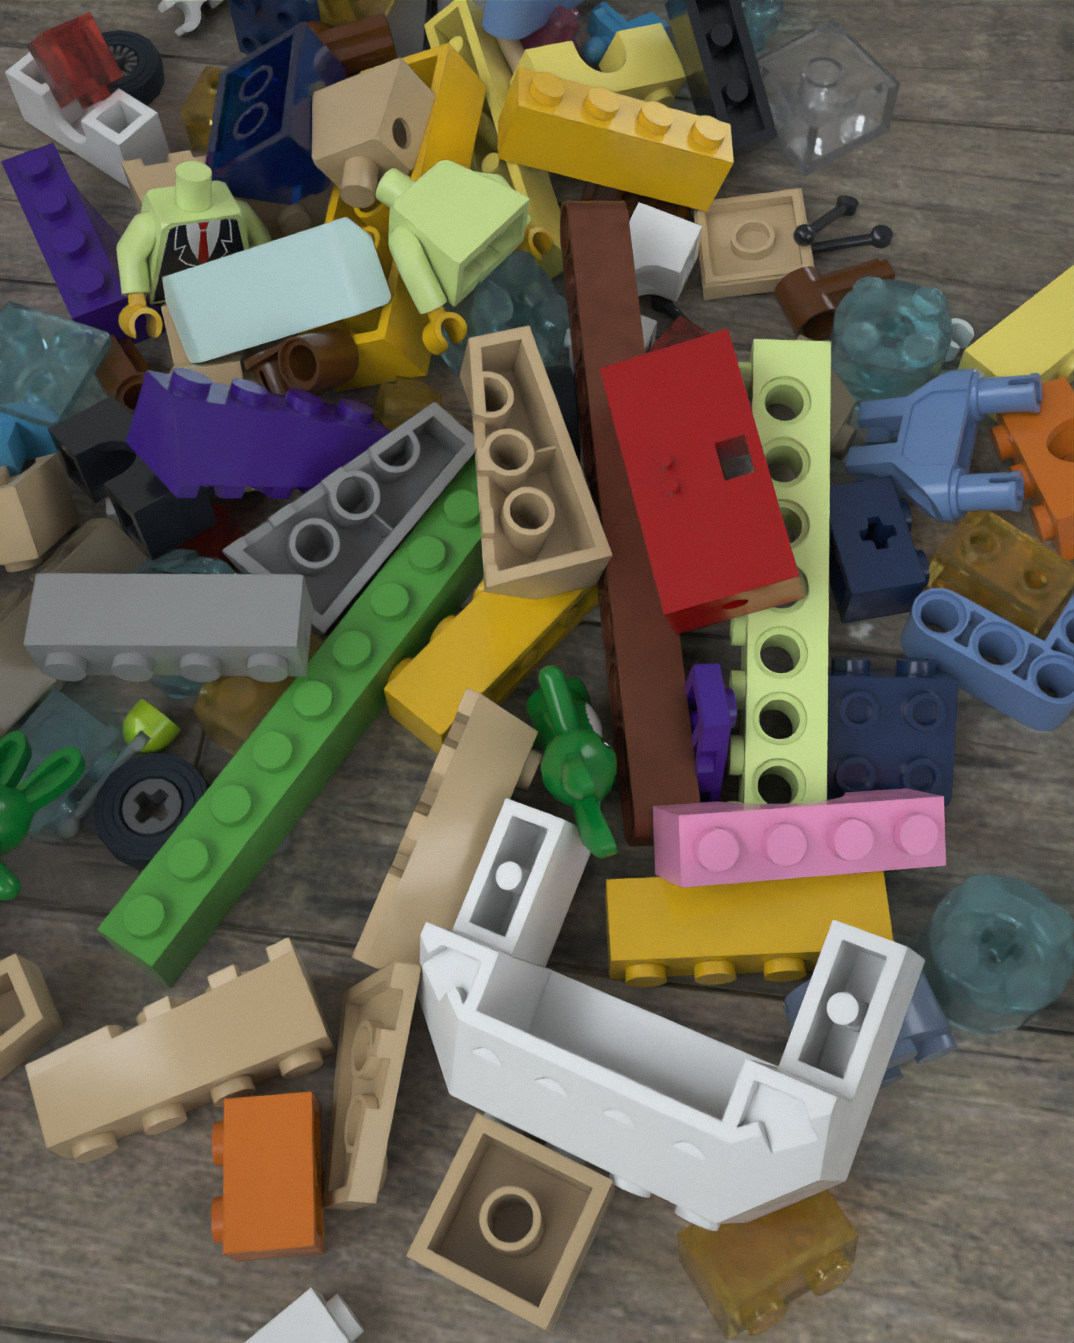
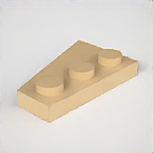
(366, 1083)

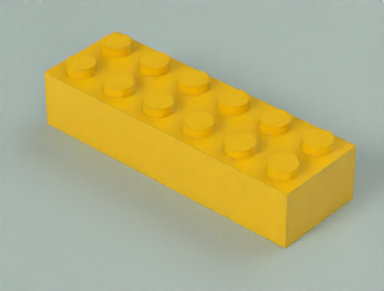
(392, 334)

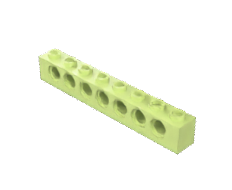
(798, 377)

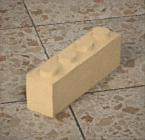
(532, 493)
(449, 829)
(181, 1057)

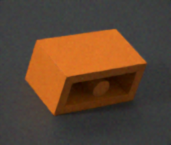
(269, 1177)

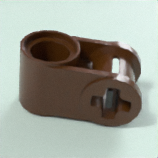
(306, 363)

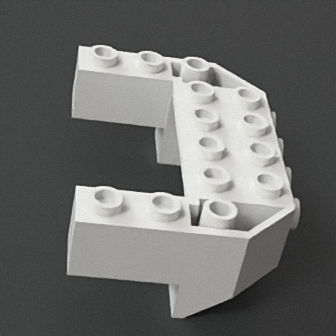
(634, 1088)

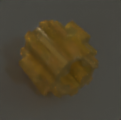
(402, 401)

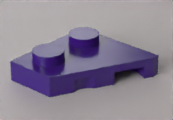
(711, 719)

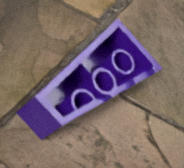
(73, 241)
(244, 435)

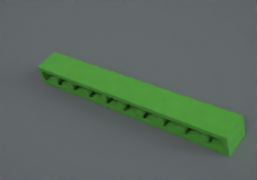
(299, 742)

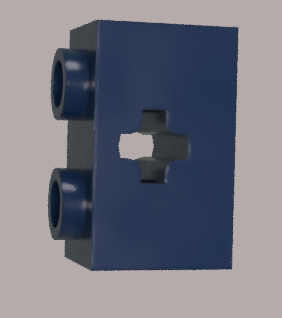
(872, 551)

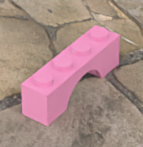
(798, 840)

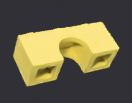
(636, 65)

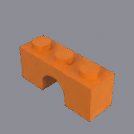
(1044, 453)

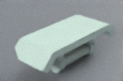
(276, 290)

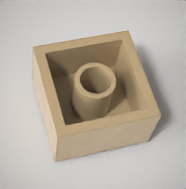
(512, 1222)

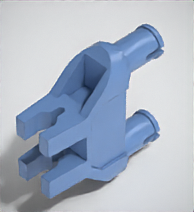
(931, 440)

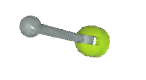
(145, 732)

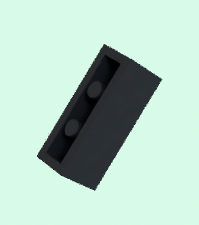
(723, 69)

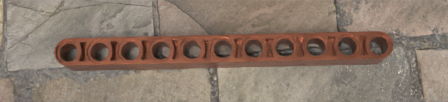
(639, 645)

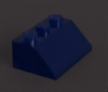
(265, 119)

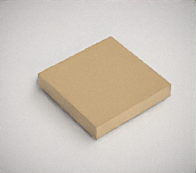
(750, 243)

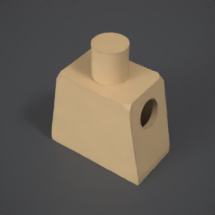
(369, 128)

